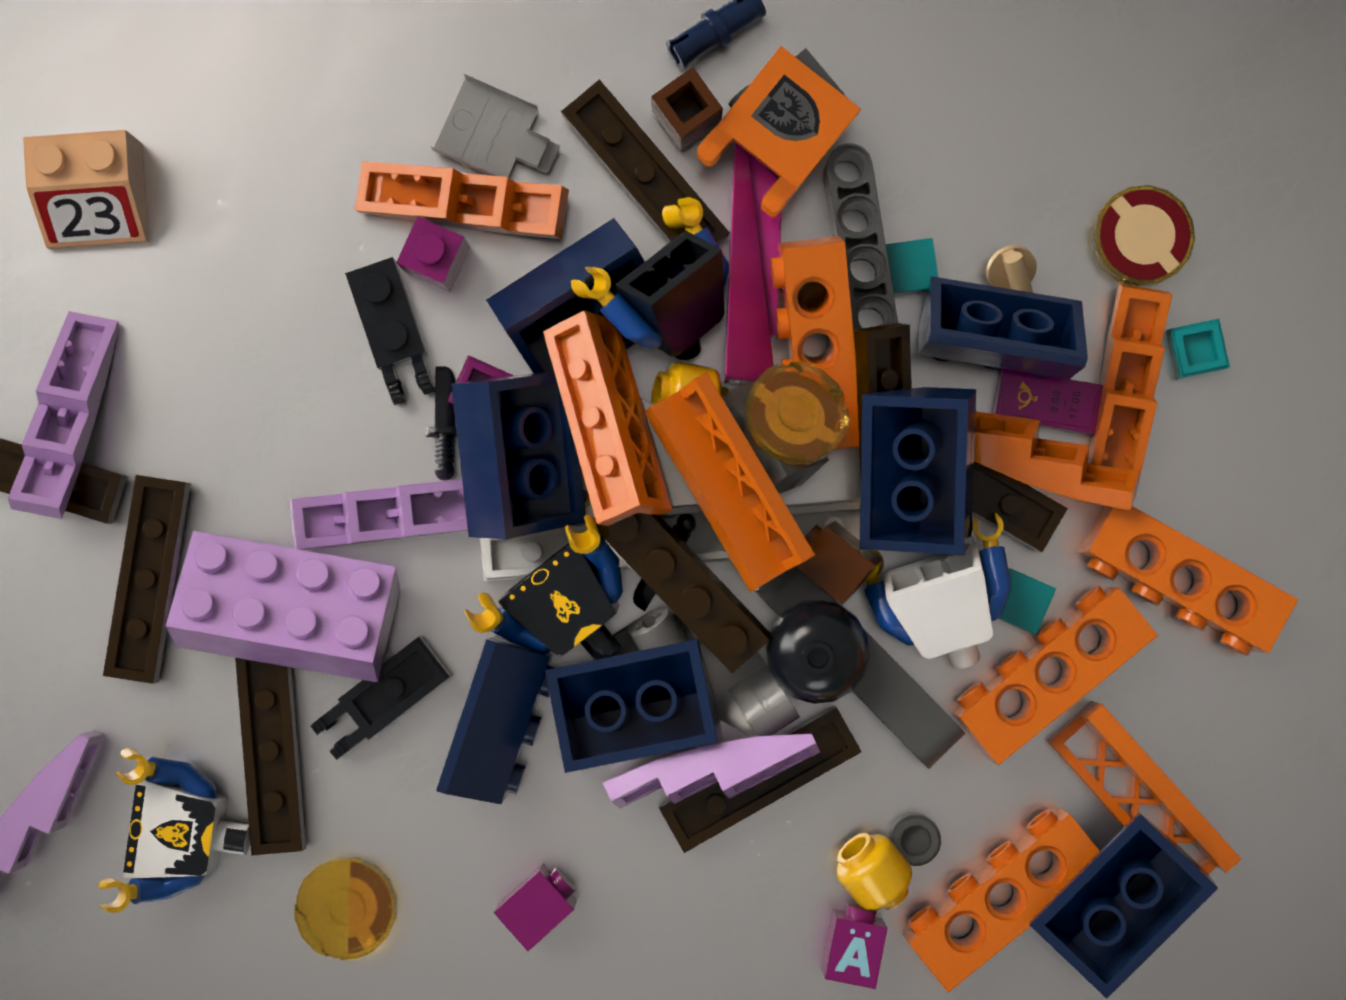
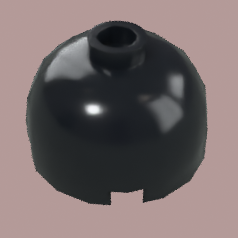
(818, 651)

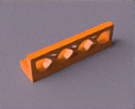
(606, 419)
(719, 473)
(1143, 773)

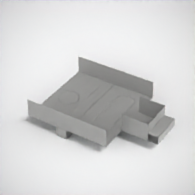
(492, 131)

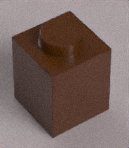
(686, 108)
(838, 562)

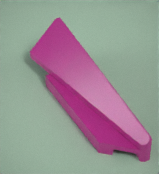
(750, 286)

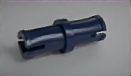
(714, 30)

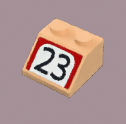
(87, 188)

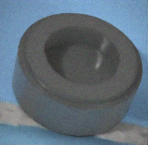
(916, 838)

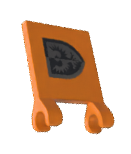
(785, 122)

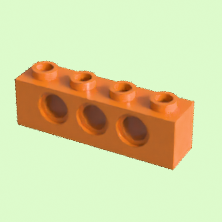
(826, 263)
(1261, 605)
(1122, 636)
(995, 927)

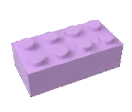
(284, 606)

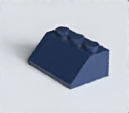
(546, 296)
(1003, 329)
(516, 456)
(917, 470)
(633, 706)
(496, 723)
(1124, 904)

